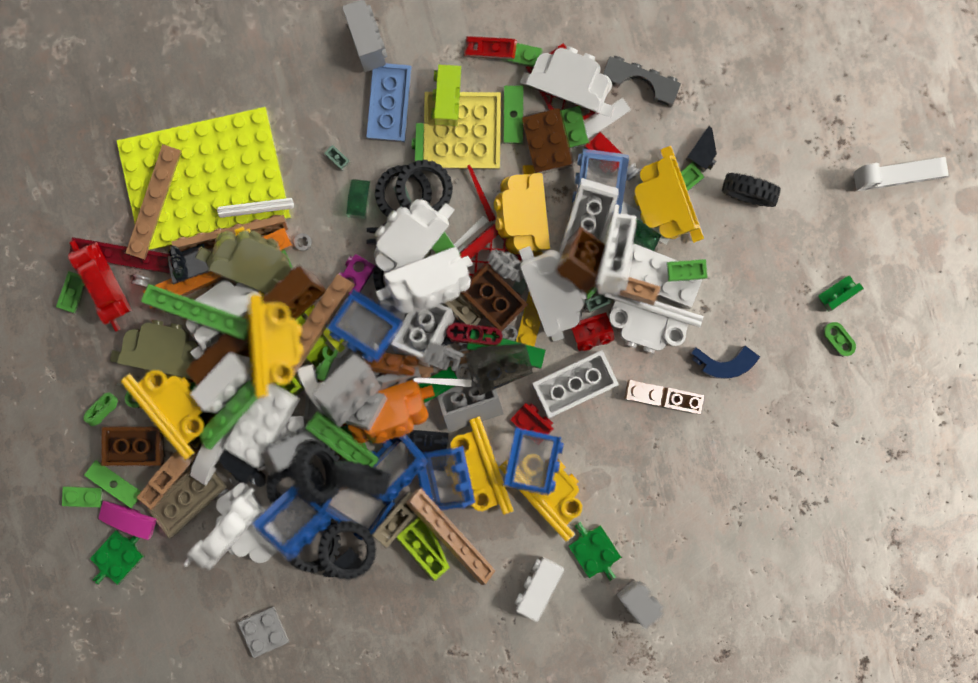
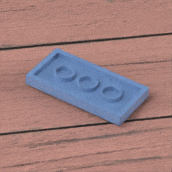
(389, 102)

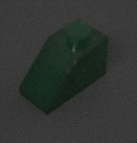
(358, 199)
(645, 236)

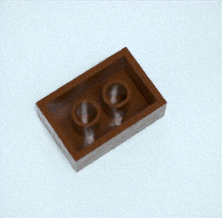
(548, 141)
(582, 260)
(494, 297)
(132, 446)

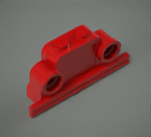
(100, 283)

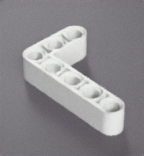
(874, 177)

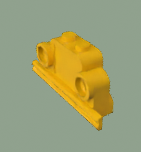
(666, 199)
(523, 212)
(272, 343)
(169, 407)
(483, 469)
(560, 505)

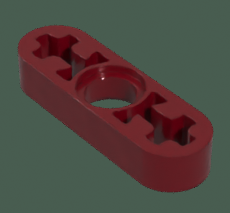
(460, 328)

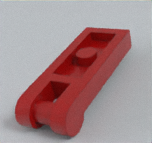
(490, 47)

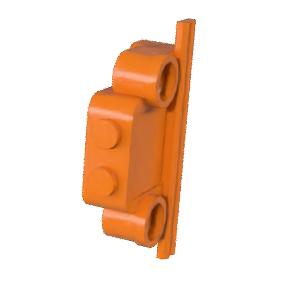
(398, 415)

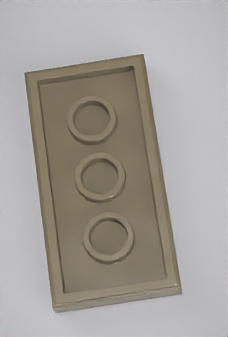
(184, 502)

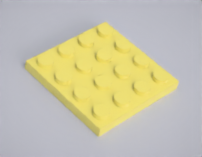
(473, 140)

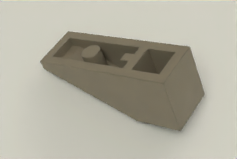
(464, 310)
(394, 521)

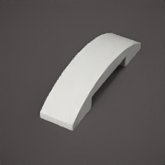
(206, 459)

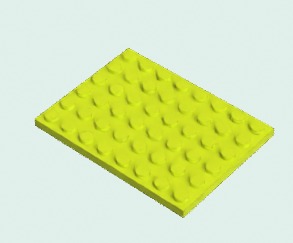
(220, 165)

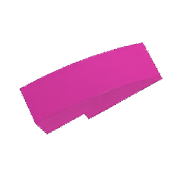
(127, 520)

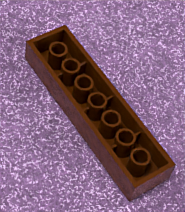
(295, 291)

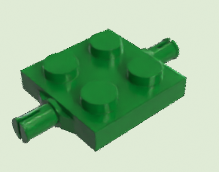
(595, 551)
(117, 558)

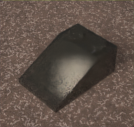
(497, 366)

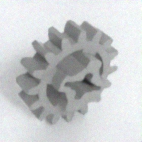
(506, 265)

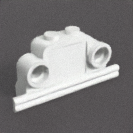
(572, 79)
(409, 234)
(617, 254)
(427, 281)
(223, 297)
(555, 298)
(649, 324)
(239, 518)
(250, 541)

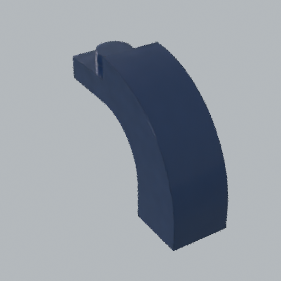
(737, 366)

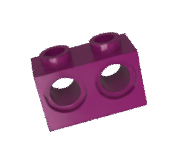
(359, 278)

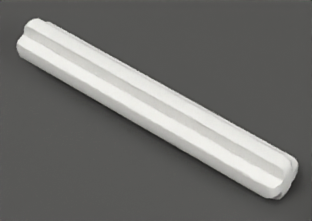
(256, 207)

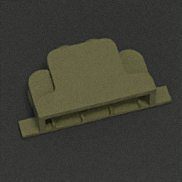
(247, 259)
(157, 348)

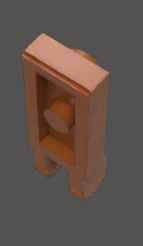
(394, 364)

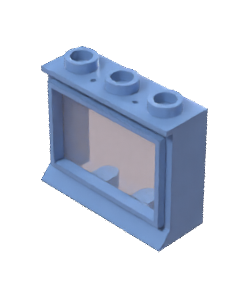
(603, 168)

